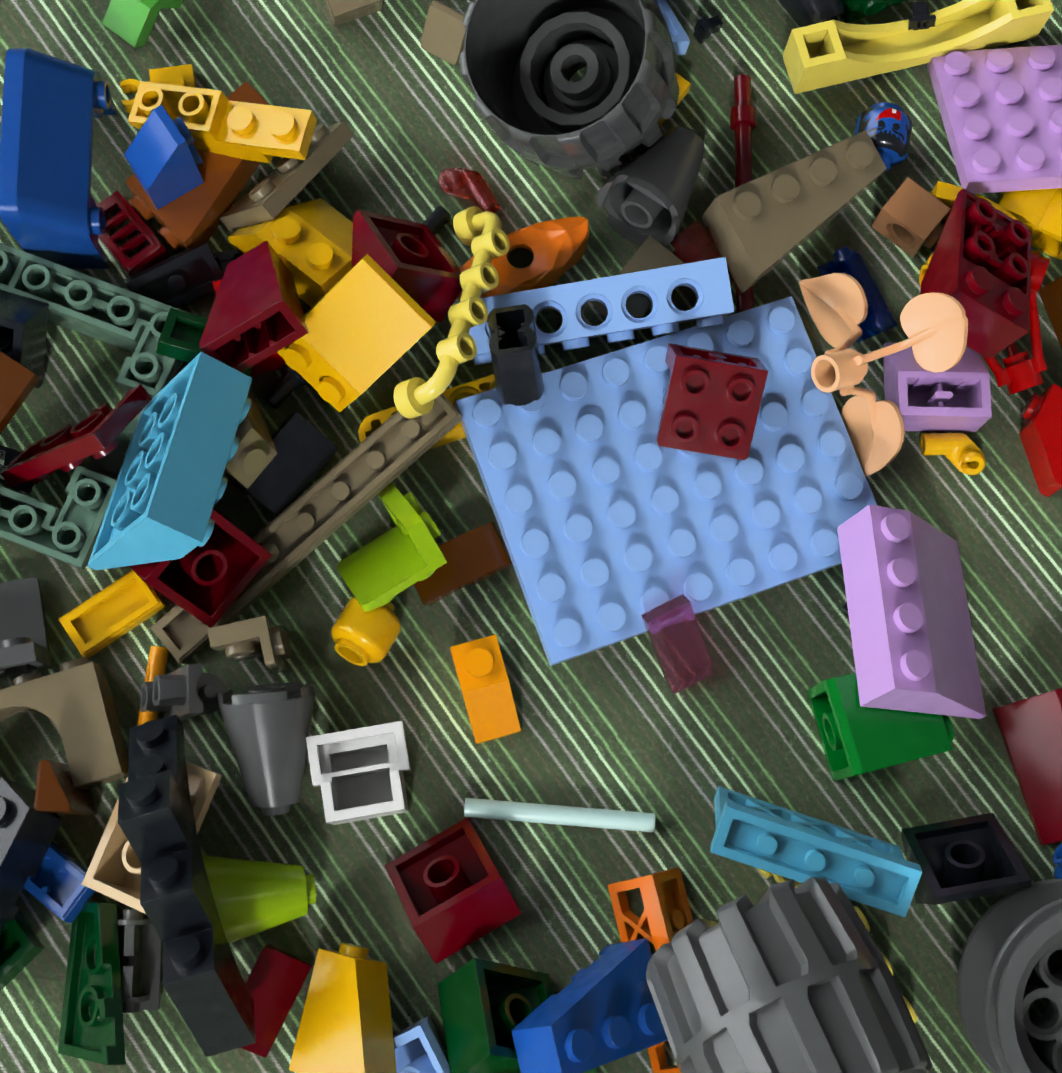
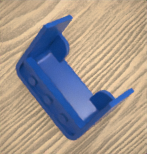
(49, 157)

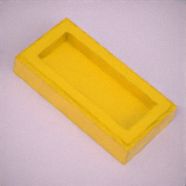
(111, 614)

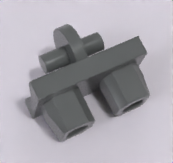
(182, 693)

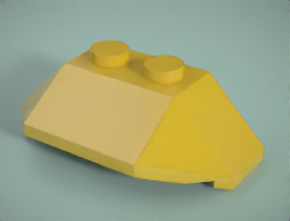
(310, 241)

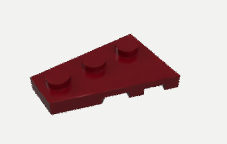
(72, 445)

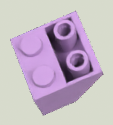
(941, 400)

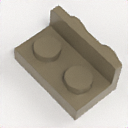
(247, 637)

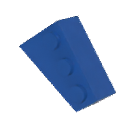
(595, 1017)

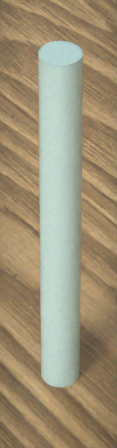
(559, 815)

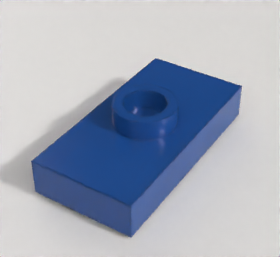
(59, 884)

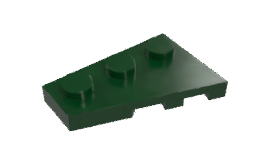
(92, 994)

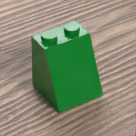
(871, 738)

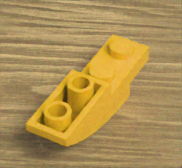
(229, 126)

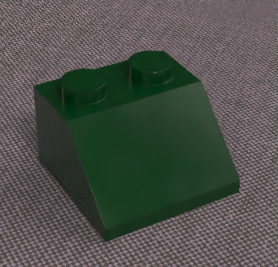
(480, 1010)

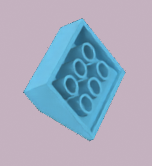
(174, 467)

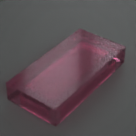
(678, 643)

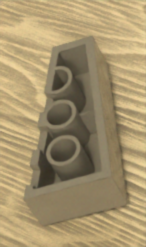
(783, 209)

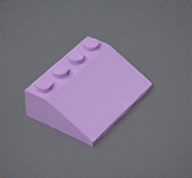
(908, 615)

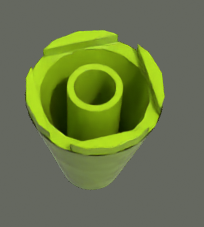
(257, 894)

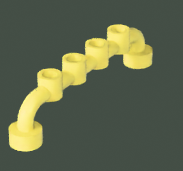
(487, 242)

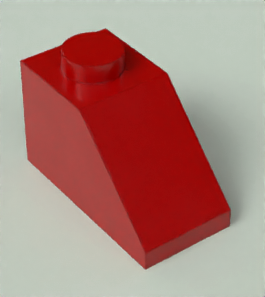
(1043, 438)

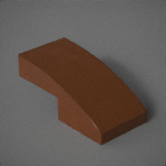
(469, 561)

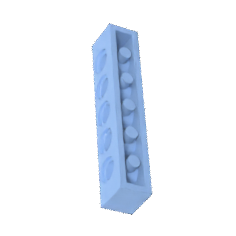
(705, 278)

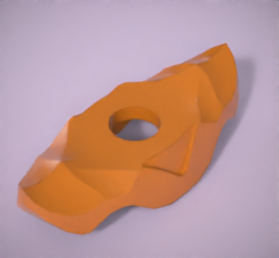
(555, 249)

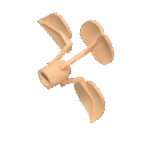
(938, 341)

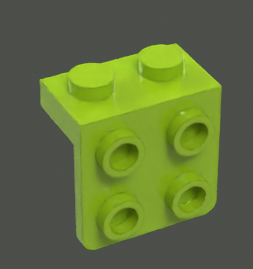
(396, 557)

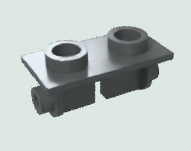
(139, 961)

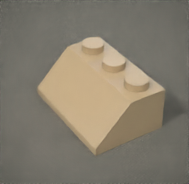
(115, 866)

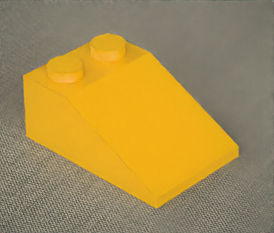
(356, 334)

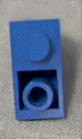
(164, 158)

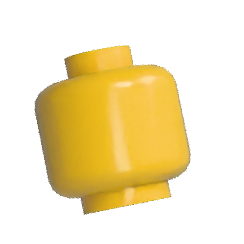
(365, 635)

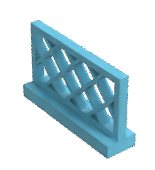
(809, 847)

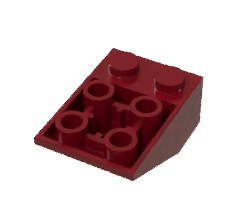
(987, 268)

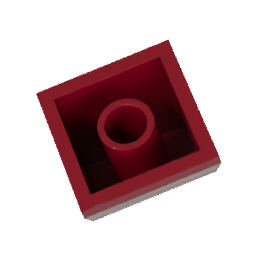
(210, 575)

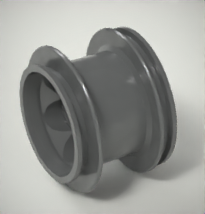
(1005, 972)

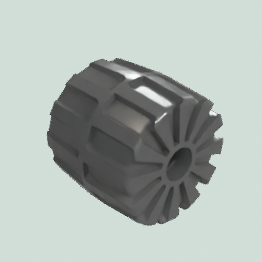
(521, 68)
(783, 990)

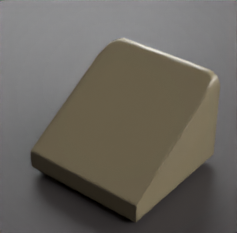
(443, 32)

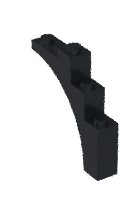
(176, 891)

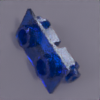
(879, 316)

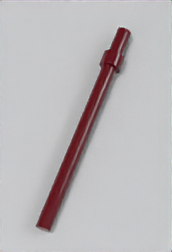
(742, 123)

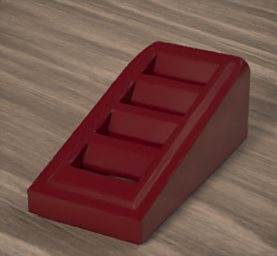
(143, 259)

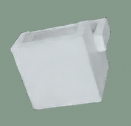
(360, 772)

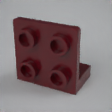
(711, 401)

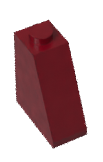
(253, 310)

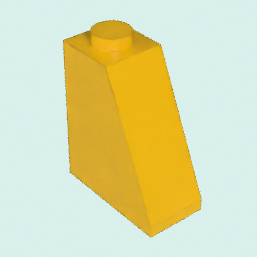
(346, 1016)

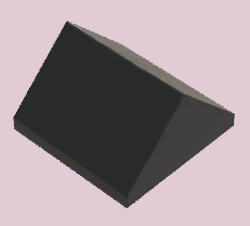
(963, 859)

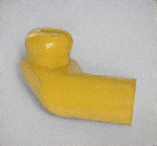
(956, 448)

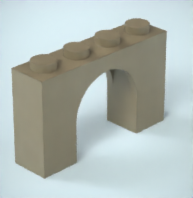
(84, 714)

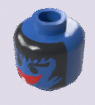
(889, 131)

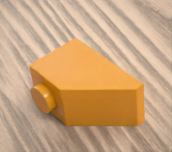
(485, 689)

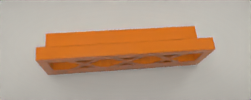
(663, 916)

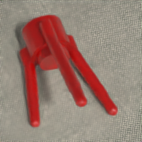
(1020, 369)

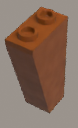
(196, 213)

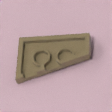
(287, 180)

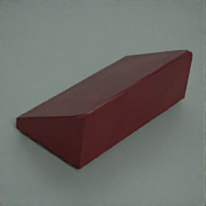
(274, 988)

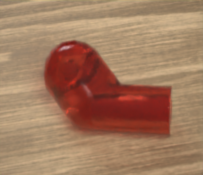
(468, 185)

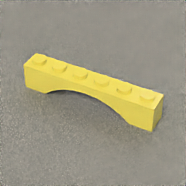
(847, 52)

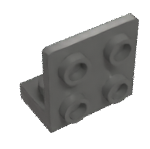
(23, 628)

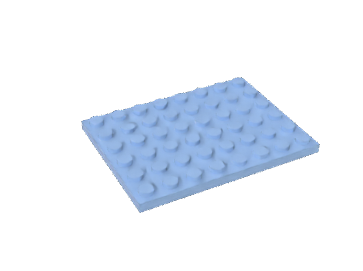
(621, 525)

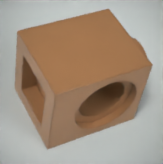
(911, 218)

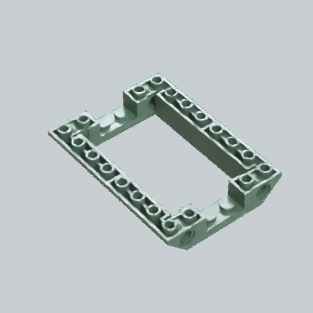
(113, 318)

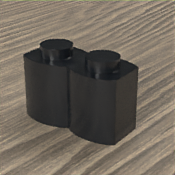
(515, 355)

